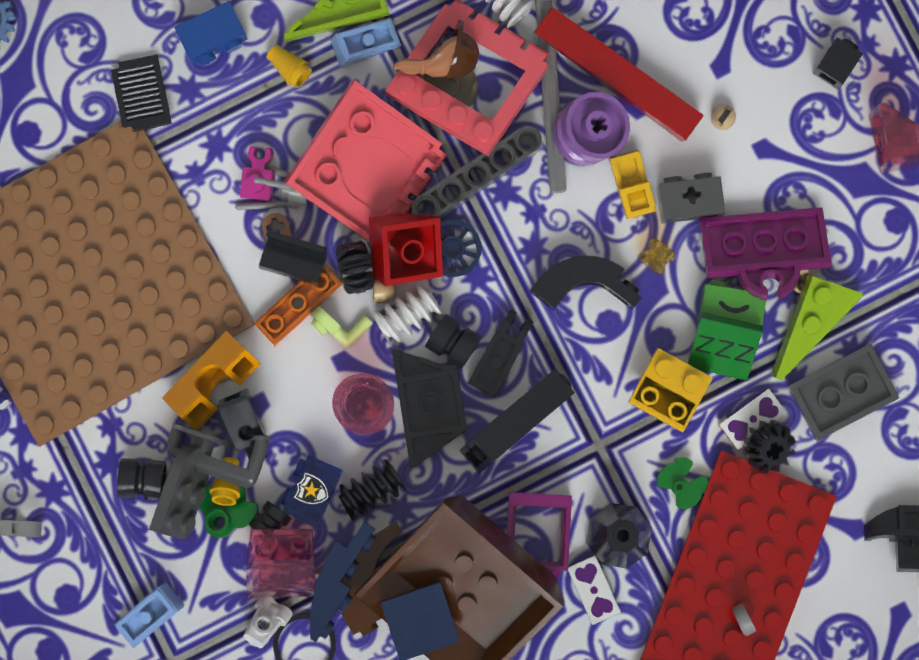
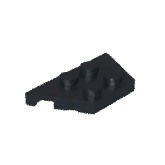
(429, 404)

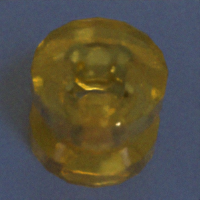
(656, 256)

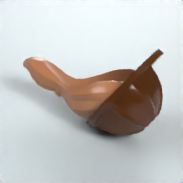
(452, 60)

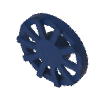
(454, 248)

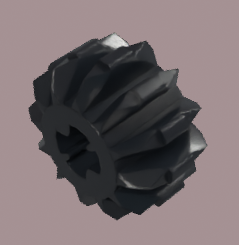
(355, 267)
(769, 446)

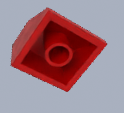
(405, 248)

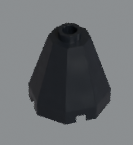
(603, 535)

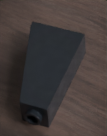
(517, 421)

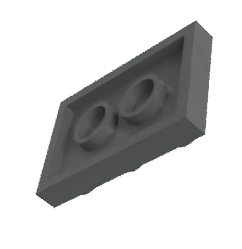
(843, 392)

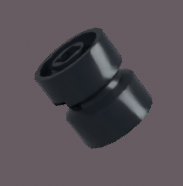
(453, 341)
(141, 479)

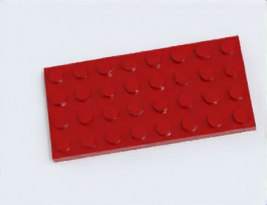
(744, 547)

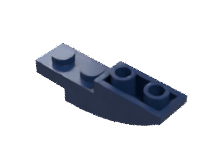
(330, 591)

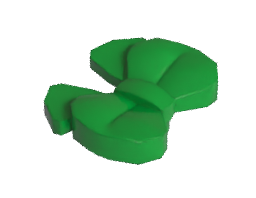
(673, 478)

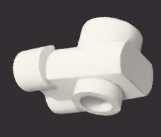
(268, 616)

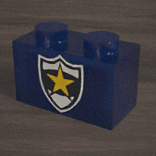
(312, 490)

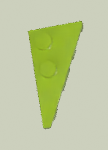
(335, 14)
(816, 313)

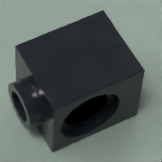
(838, 62)

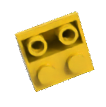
(670, 390)

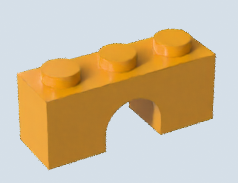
(193, 391)

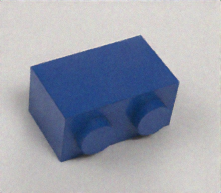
(211, 34)

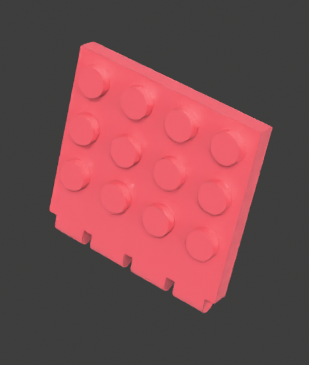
(365, 161)

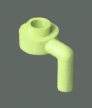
(325, 323)

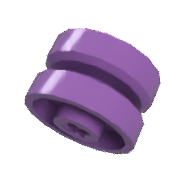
(591, 128)

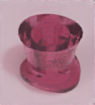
(363, 404)

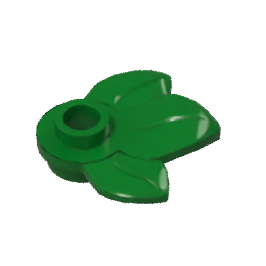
(235, 516)

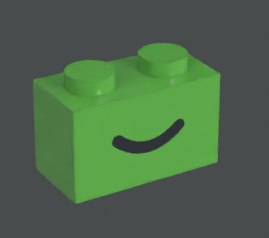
(731, 303)

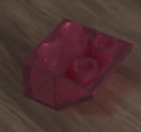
(280, 563)

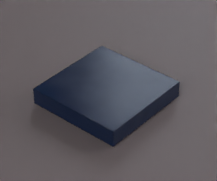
(419, 621)

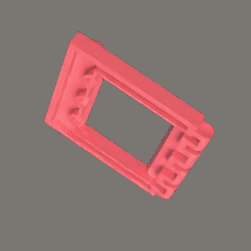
(448, 111)

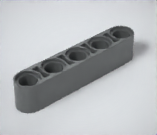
(487, 164)

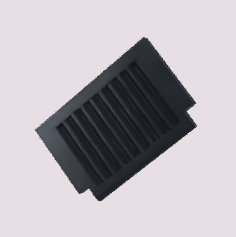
(141, 94)

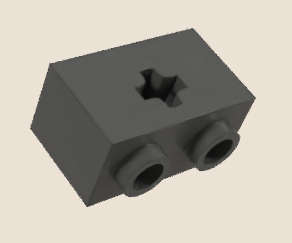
(676, 209)

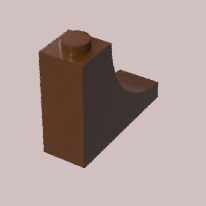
(357, 614)

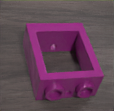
(545, 500)

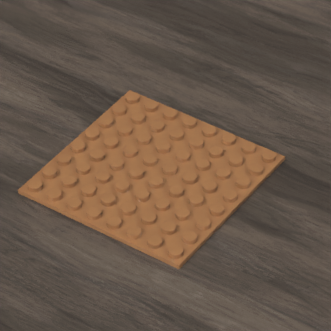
(102, 282)

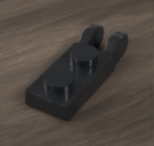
(499, 357)

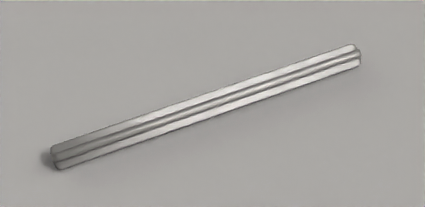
(551, 107)

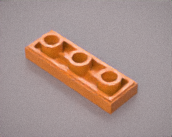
(284, 318)

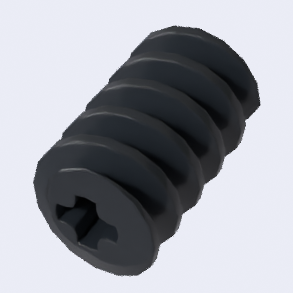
(370, 489)

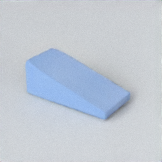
(365, 42)
(149, 614)

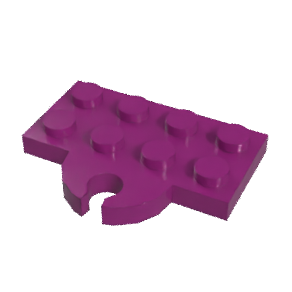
(765, 247)

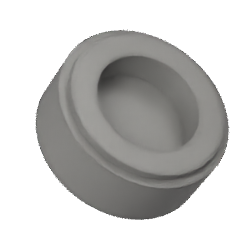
(743, 619)

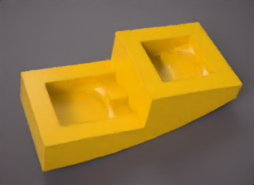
(632, 184)

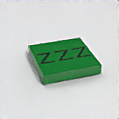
(724, 346)

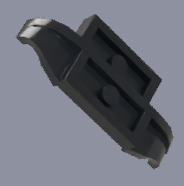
(901, 527)

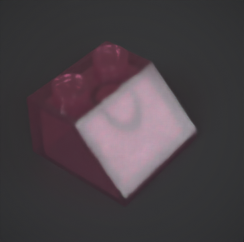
(894, 139)

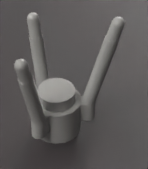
(293, 197)

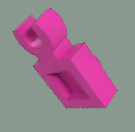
(249, 188)

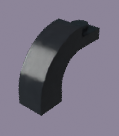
(582, 271)

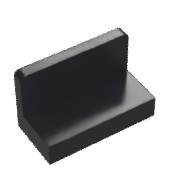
(293, 258)

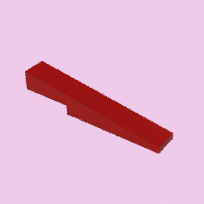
(618, 75)

